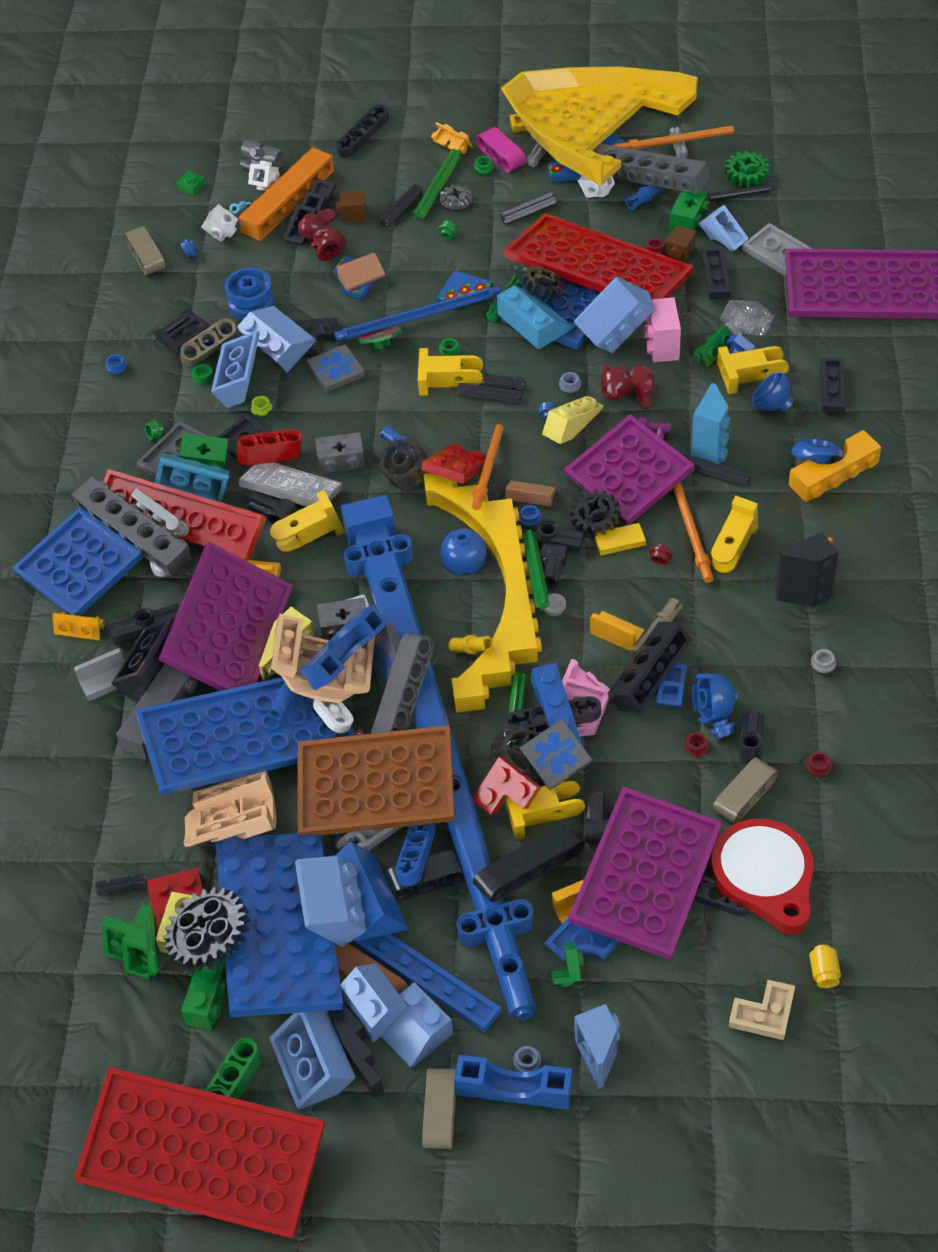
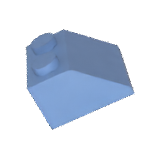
(371, 999)
(418, 1028)
(597, 1041)

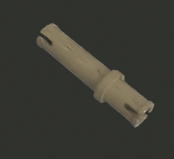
(666, 615)

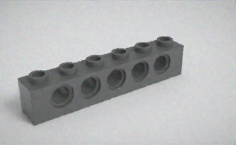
(657, 169)
(129, 523)

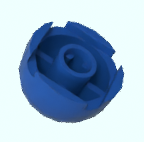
(463, 552)
(713, 697)

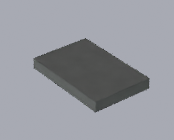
(168, 444)

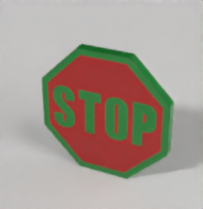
(381, 337)

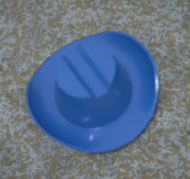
(816, 450)

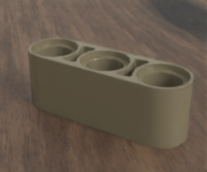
(144, 250)
(203, 351)
(745, 790)
(439, 1109)

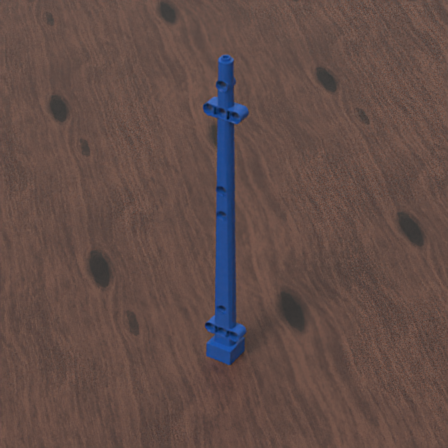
(379, 555)

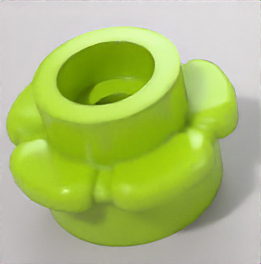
(261, 406)

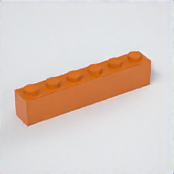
(285, 194)

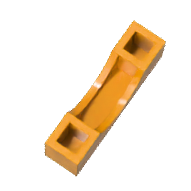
(814, 479)

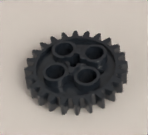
(207, 929)

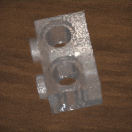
(747, 317)

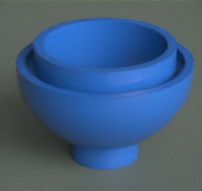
(773, 393)

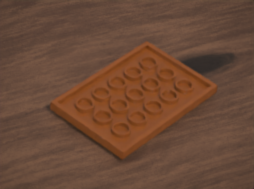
(375, 781)

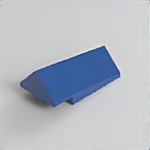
(377, 899)

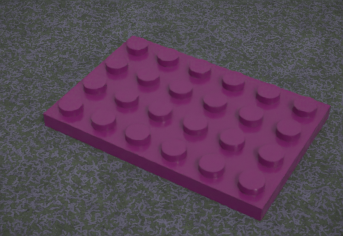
(225, 620)
(645, 873)

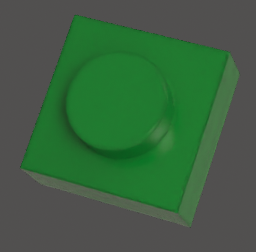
(190, 182)

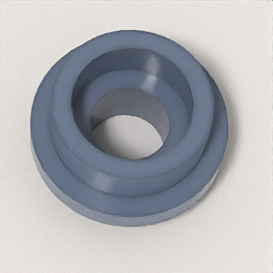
(570, 382)
(527, 1053)

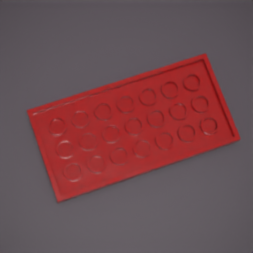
(595, 258)
(201, 1152)

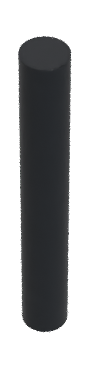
(739, 192)

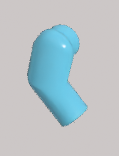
(237, 209)

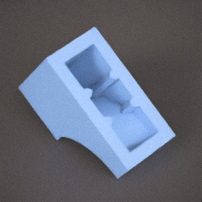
(723, 227)

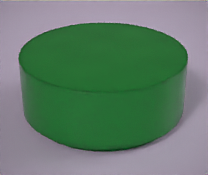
(202, 374)

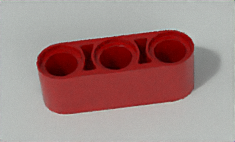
(269, 447)

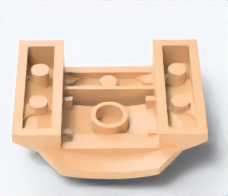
(294, 650)
(231, 809)

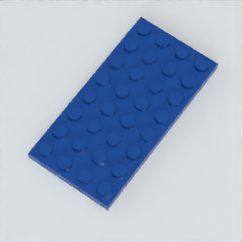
(226, 735)
(281, 962)

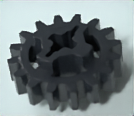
(542, 282)
(595, 512)

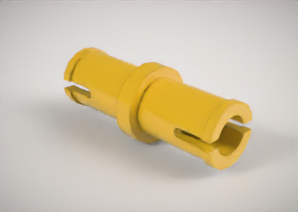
(471, 644)

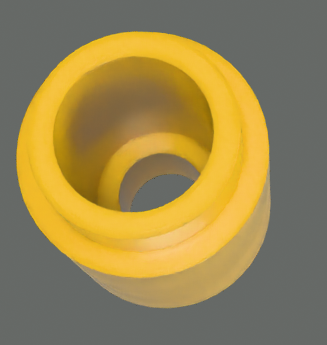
(825, 966)

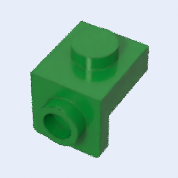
(573, 960)

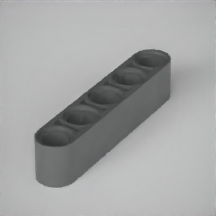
(404, 683)

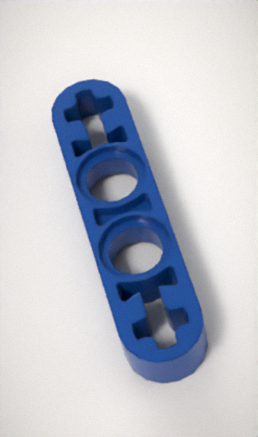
(410, 869)

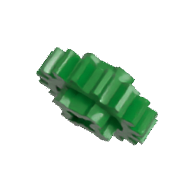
(747, 169)

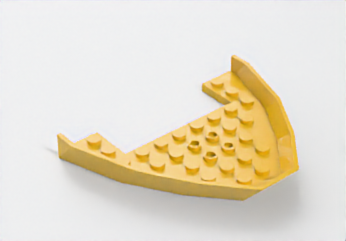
(581, 106)

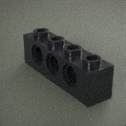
(649, 666)

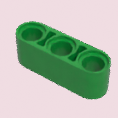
(236, 1066)

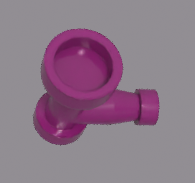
(661, 429)

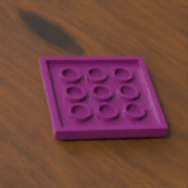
(631, 466)

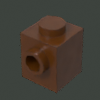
(352, 206)
(680, 243)

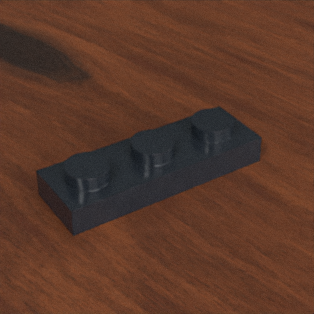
(716, 273)
(832, 385)

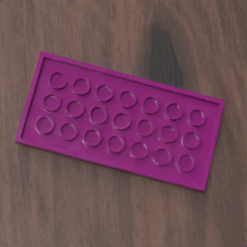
(862, 283)

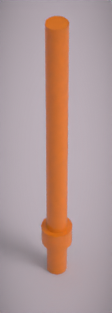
(635, 144)
(481, 490)
(702, 560)

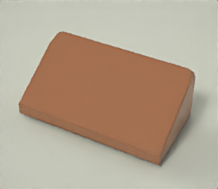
(360, 271)
(530, 493)

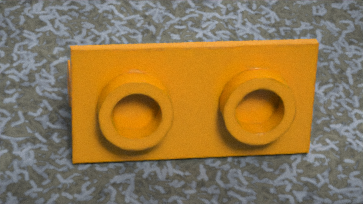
(457, 140)
(77, 626)

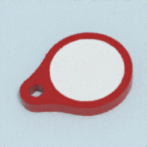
(765, 870)

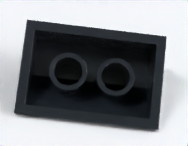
(807, 571)
(142, 662)

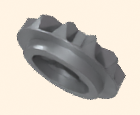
(449, 200)

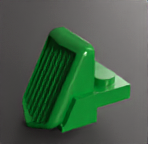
(133, 942)

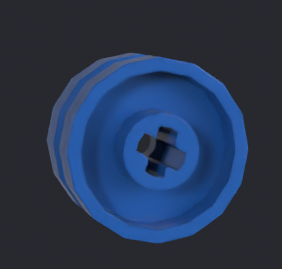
(248, 291)

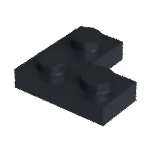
(320, 330)

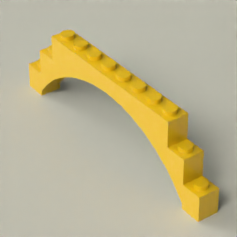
(515, 635)

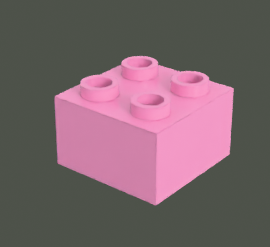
(663, 331)

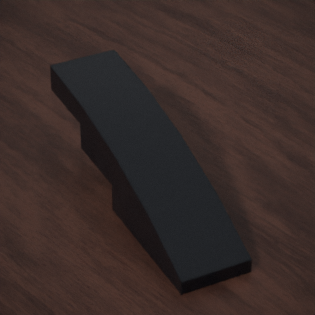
(312, 203)
(351, 1035)

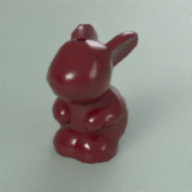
(326, 239)
(618, 383)

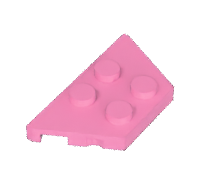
(583, 684)

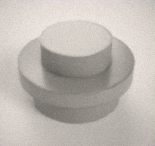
(557, 605)
(823, 661)

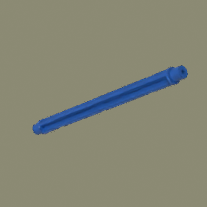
(417, 313)

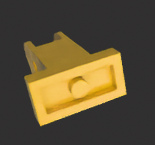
(749, 365)
(447, 371)
(307, 524)
(735, 535)
(545, 807)

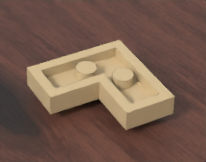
(765, 1018)

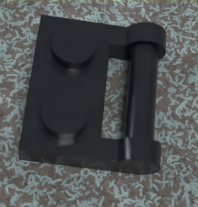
(181, 330)

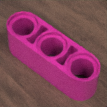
(501, 149)

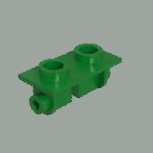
(709, 351)

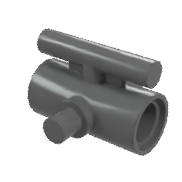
(260, 152)

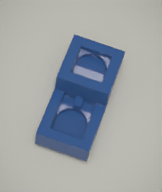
(672, 687)

